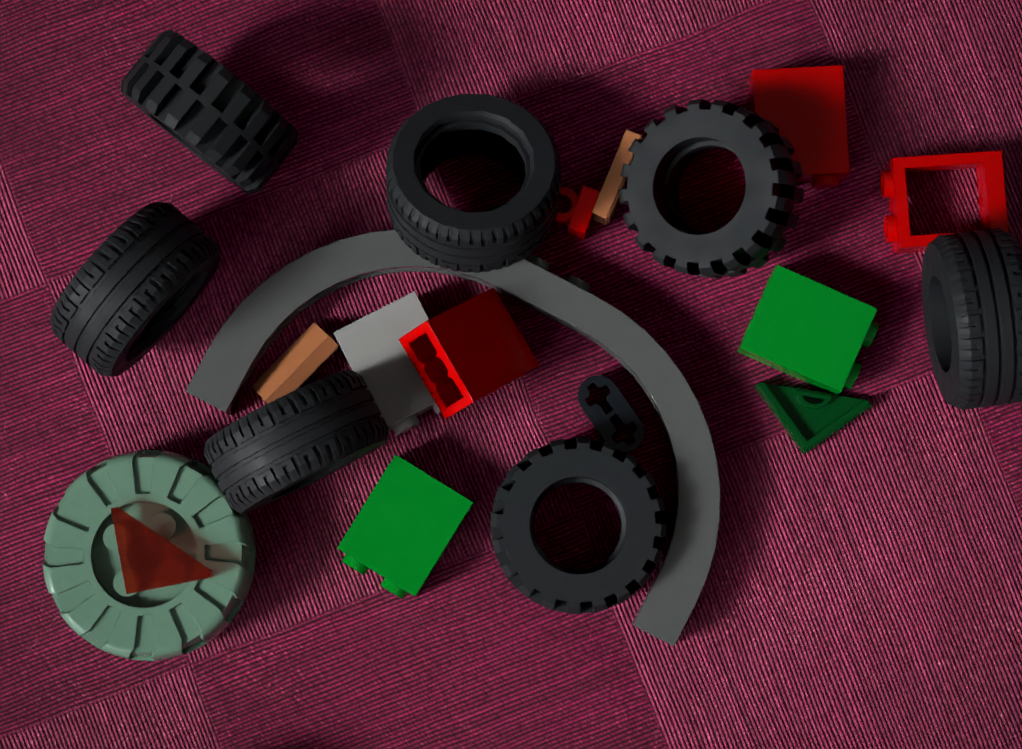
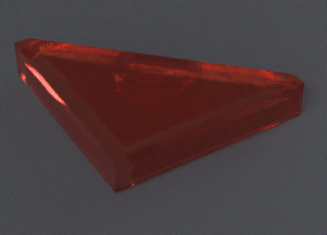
(151, 559)

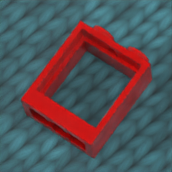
(990, 194)

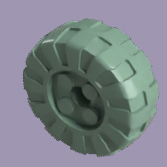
(183, 505)

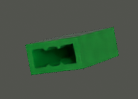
(809, 331)
(404, 528)

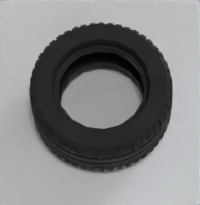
(473, 127)
(134, 288)

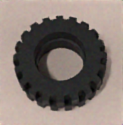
(210, 111)
(656, 179)
(640, 515)

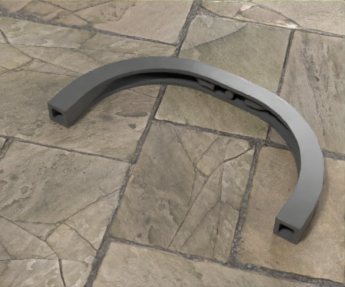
(317, 274)

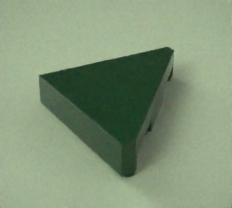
(809, 414)

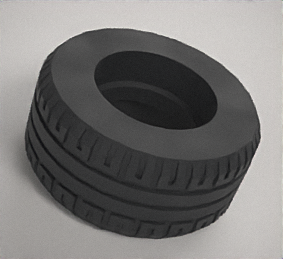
(974, 317)
(295, 440)

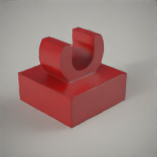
(580, 212)

